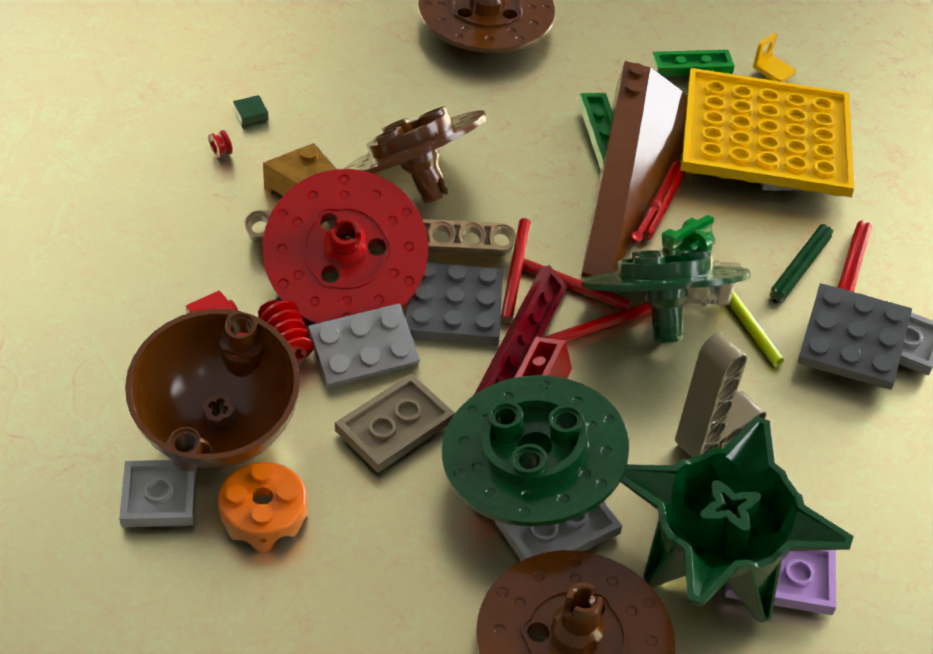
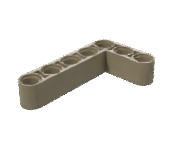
(713, 406)

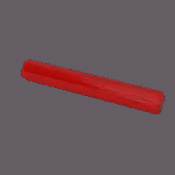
(664, 194)
(855, 256)

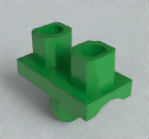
(692, 236)

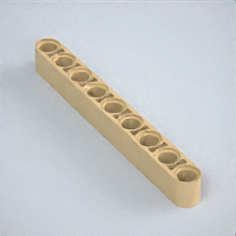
(455, 230)

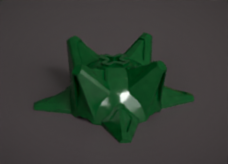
(729, 520)

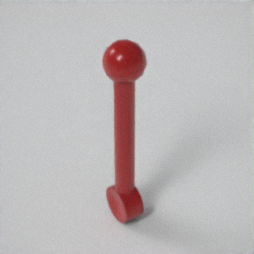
(637, 236)

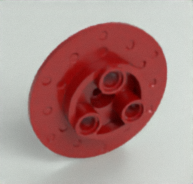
(368, 211)

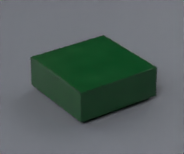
(250, 110)

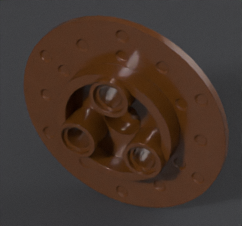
(488, 24)
(416, 147)
(574, 606)

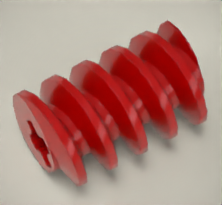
(287, 320)

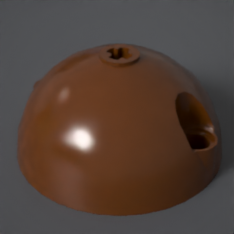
(205, 402)

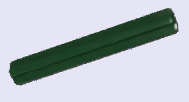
(801, 263)

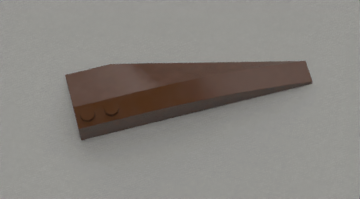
(639, 150)

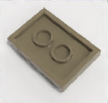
(394, 422)

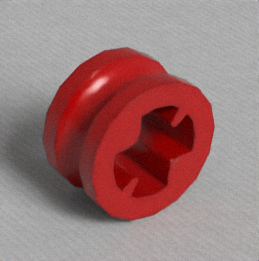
(220, 144)

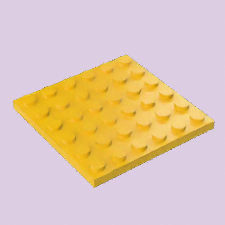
(768, 133)

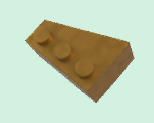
(289, 169)

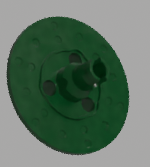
(666, 283)
(535, 450)

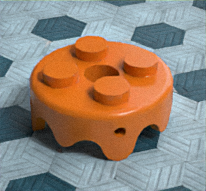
(268, 522)

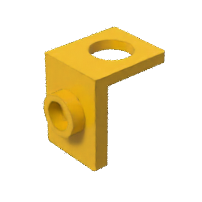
(770, 65)

